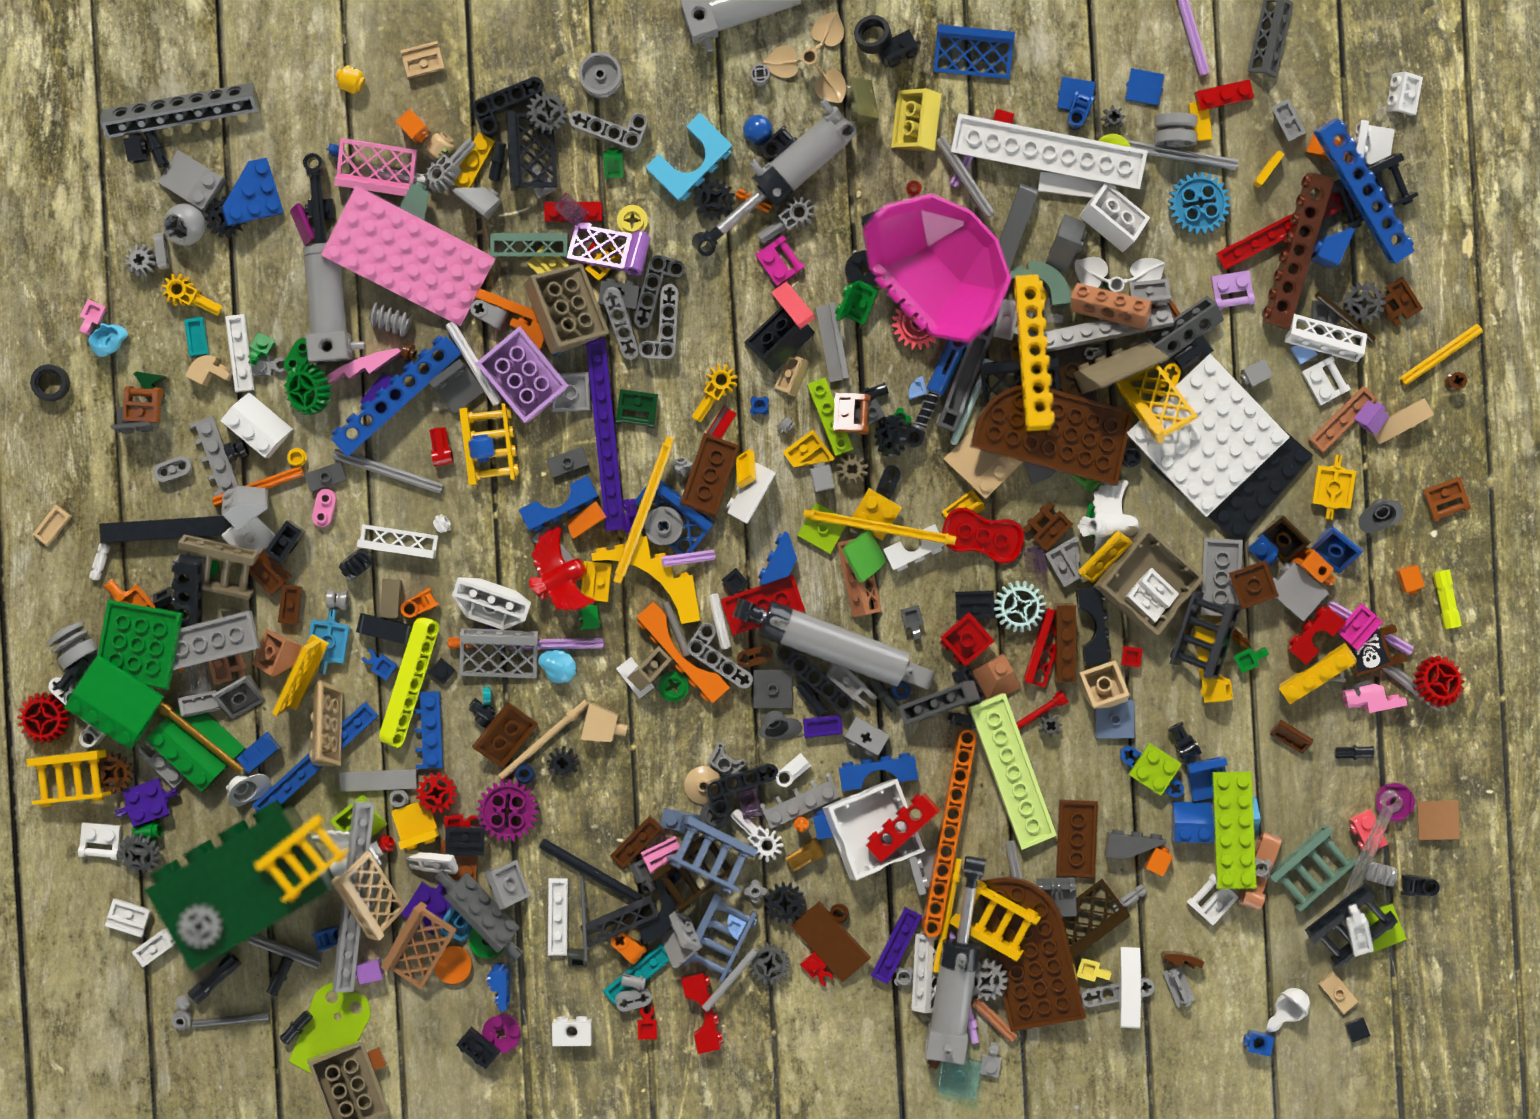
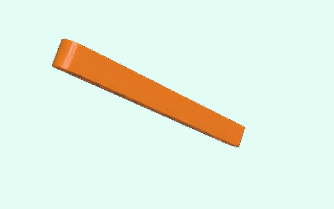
(951, 842)

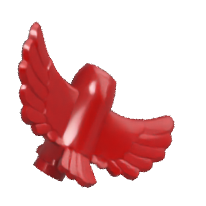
(556, 575)

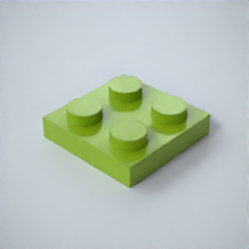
(1155, 769)

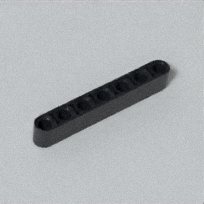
(163, 529)

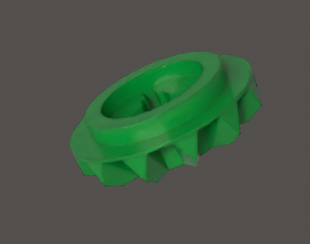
(671, 695)

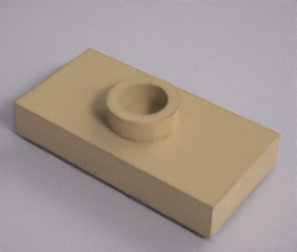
(1338, 992)

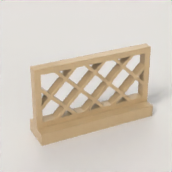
(368, 920)

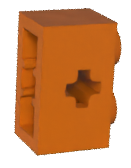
(413, 127)

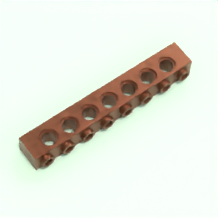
(1306, 244)

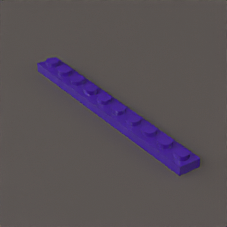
(605, 434)

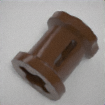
(1459, 385)

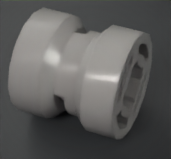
(760, 78)
(337, 599)

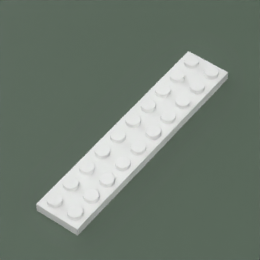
(1049, 151)

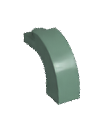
(1052, 280)

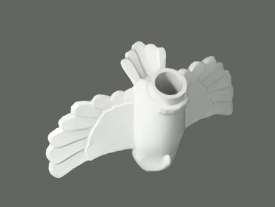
(1108, 515)
(341, 840)

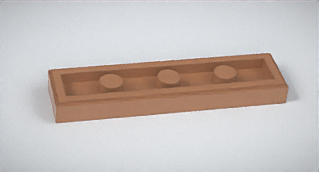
(1341, 420)

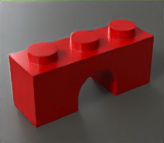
(1325, 620)

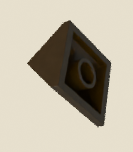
(1285, 538)

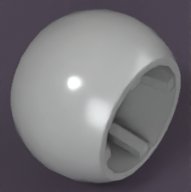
(184, 224)

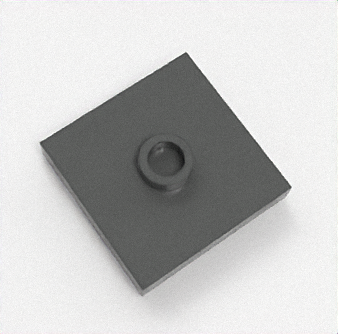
(772, 688)

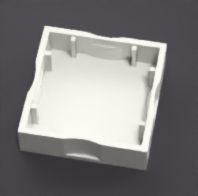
(858, 817)

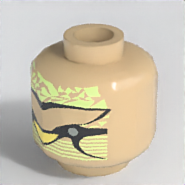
(439, 145)

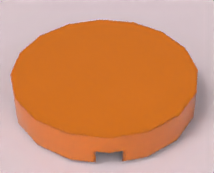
(454, 965)

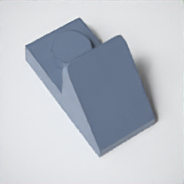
(674, 819)

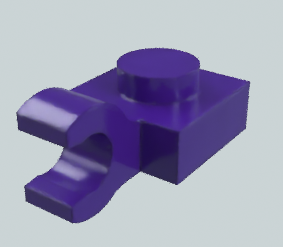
(628, 518)

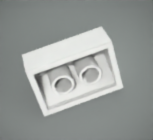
(1114, 217)
(257, 425)
(750, 496)

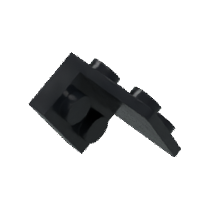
(901, 47)

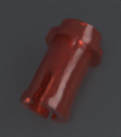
(913, 184)

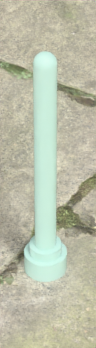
(968, 408)

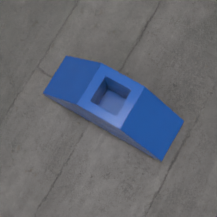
(780, 561)

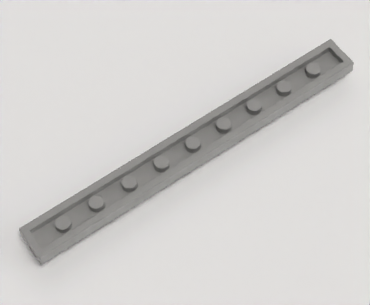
(349, 927)

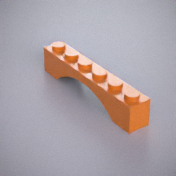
(709, 682)

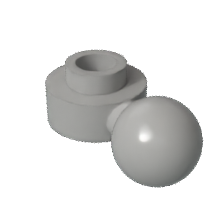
(182, 1003)

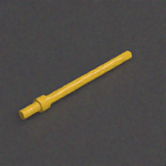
(955, 878)

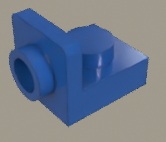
(1264, 549)

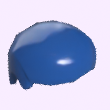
(758, 129)

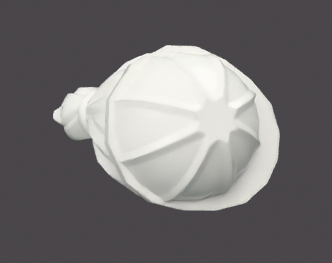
(1290, 1007)

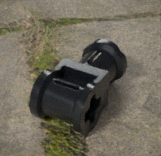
(1185, 743)

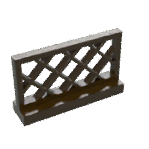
(1101, 929)

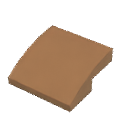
(1438, 820)

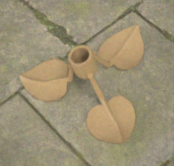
(783, 59)

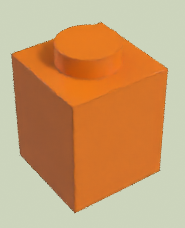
(1410, 579)
(1158, 860)

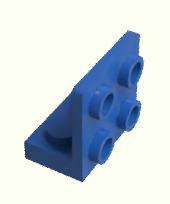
(1200, 776)

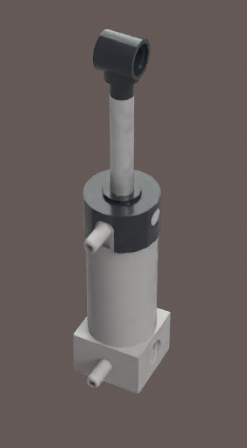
(959, 959)

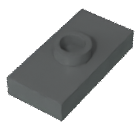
(567, 462)
(326, 476)

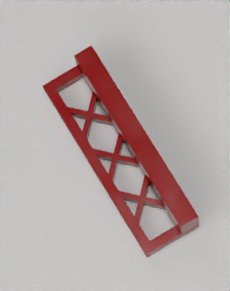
(1038, 649)

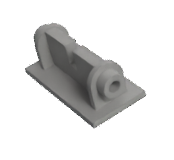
(1178, 986)

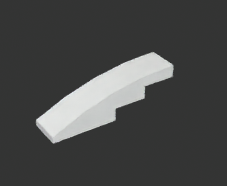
(1130, 987)

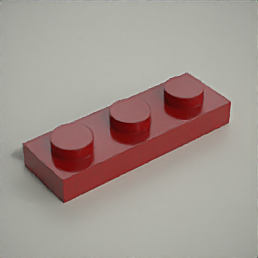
(1224, 95)
(594, 212)

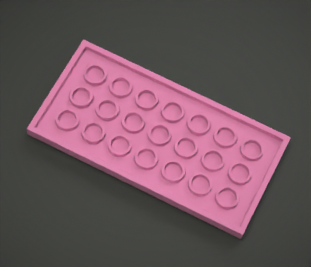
(408, 255)

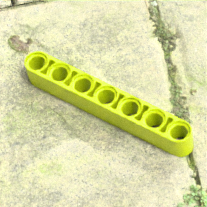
(409, 681)

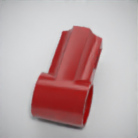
(441, 451)

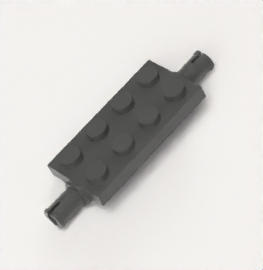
(481, 912)

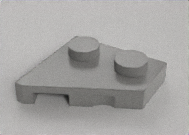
(1065, 561)

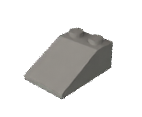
(192, 181)

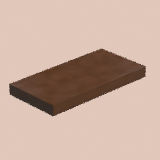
(709, 475)
(1076, 838)
(830, 941)

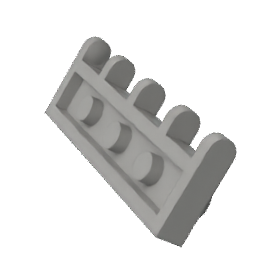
(213, 446)
(801, 803)

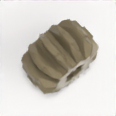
(851, 462)

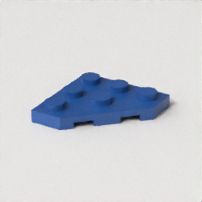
(252, 195)

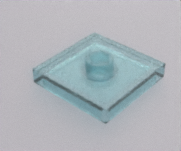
(960, 1079)

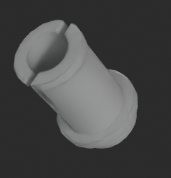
(633, 981)

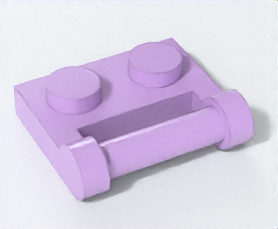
(1232, 283)

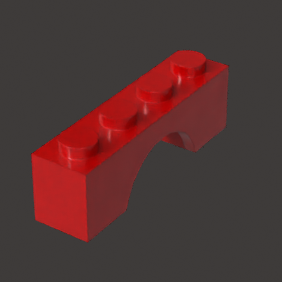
(707, 1036)

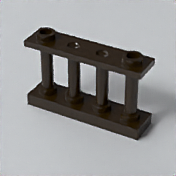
(661, 874)

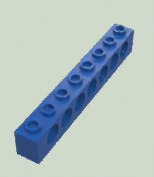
(1383, 236)
(348, 445)

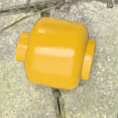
(350, 79)

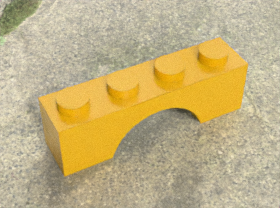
(1318, 674)
(1212, 689)

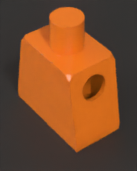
(1314, 566)

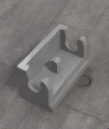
(1288, 120)

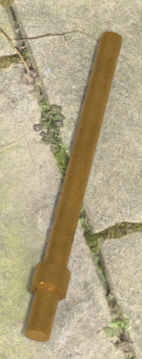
(166, 710)

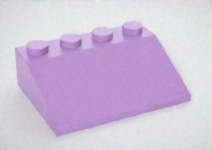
(522, 375)

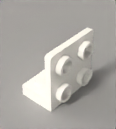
(1373, 141)

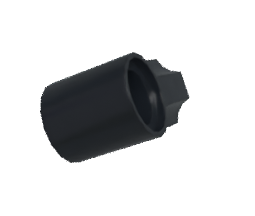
(1196, 351)

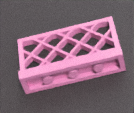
(369, 183)

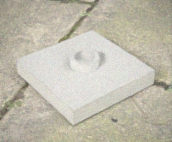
(252, 535)

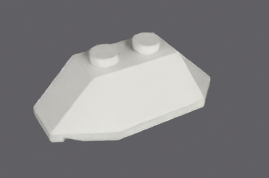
(490, 603)

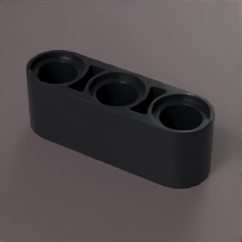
(384, 628)

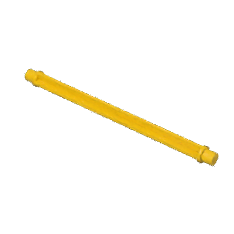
(643, 509)
(879, 526)

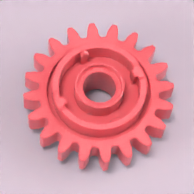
(908, 332)

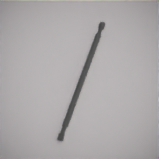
(583, 917)

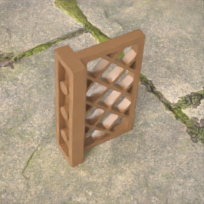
(408, 934)

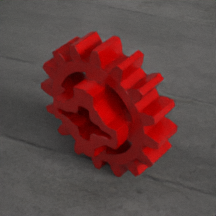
(438, 801)

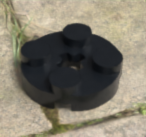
(852, 270)

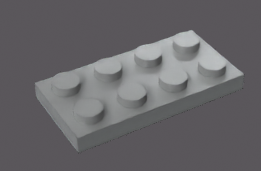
(1219, 560)

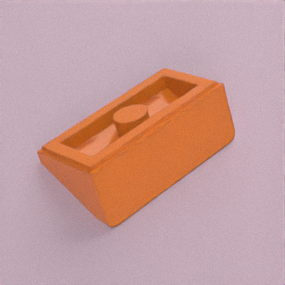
(585, 520)

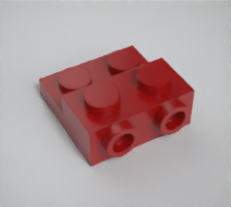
(966, 639)

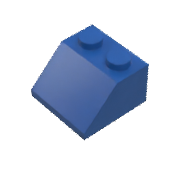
(1331, 249)
(1192, 822)

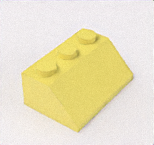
(916, 120)

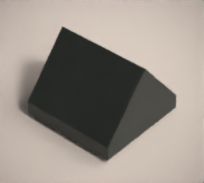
(576, 957)

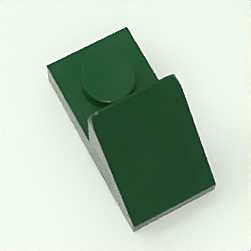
(150, 381)

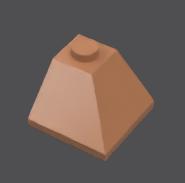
(276, 653)
(996, 677)

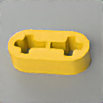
(1175, 378)

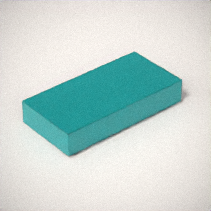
(196, 337)

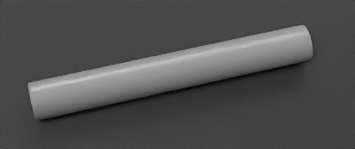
(676, 628)

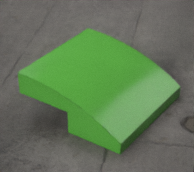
(864, 555)

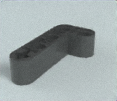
(654, 293)

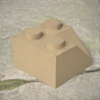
(1103, 685)

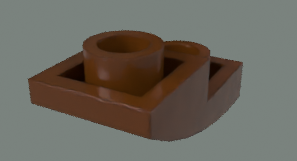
(1177, 958)

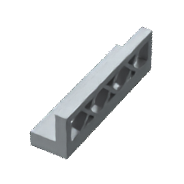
(832, 343)

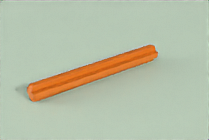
(269, 482)

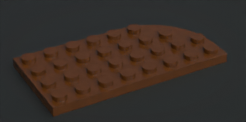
(1082, 441)
(1044, 980)

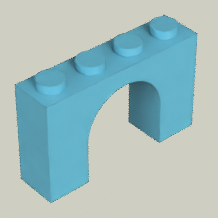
(680, 183)

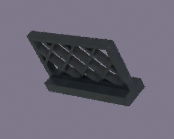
(515, 154)
(1014, 367)

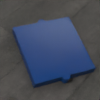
(1144, 86)
(1068, 89)

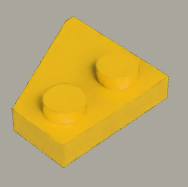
(808, 451)

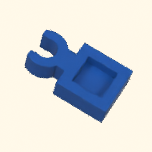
(381, 666)

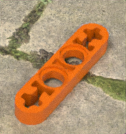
(506, 304)

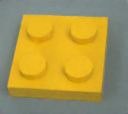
(878, 509)

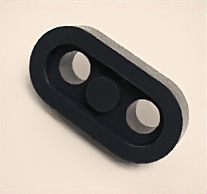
(958, 719)

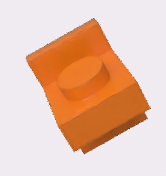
(533, 331)

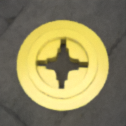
(626, 213)

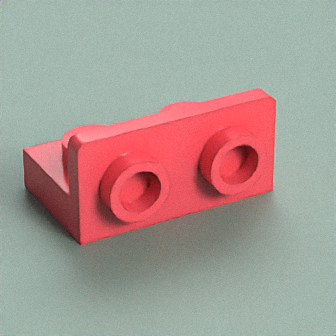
(1362, 825)

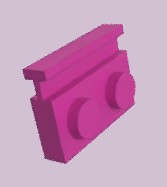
(1359, 626)

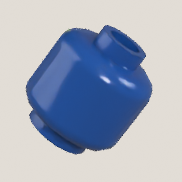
(481, 448)

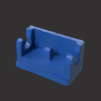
(258, 752)

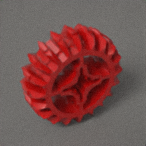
(1441, 696)
(43, 725)

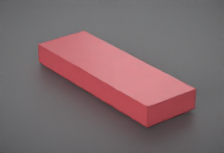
(793, 305)

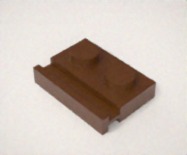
(269, 573)

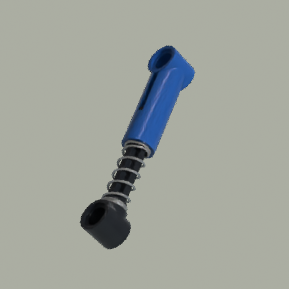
(936, 388)

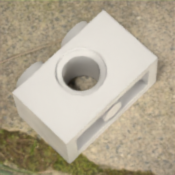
(561, 1037)

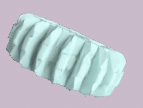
(1026, 622)

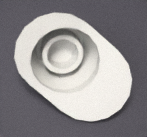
(247, 789)

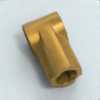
(809, 852)

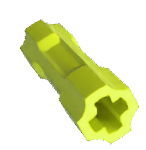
(1449, 614)

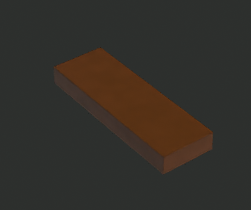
(636, 842)

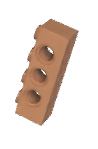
(1111, 306)

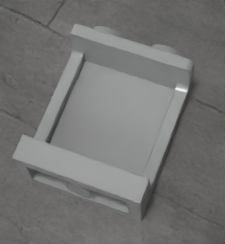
(1298, 591)

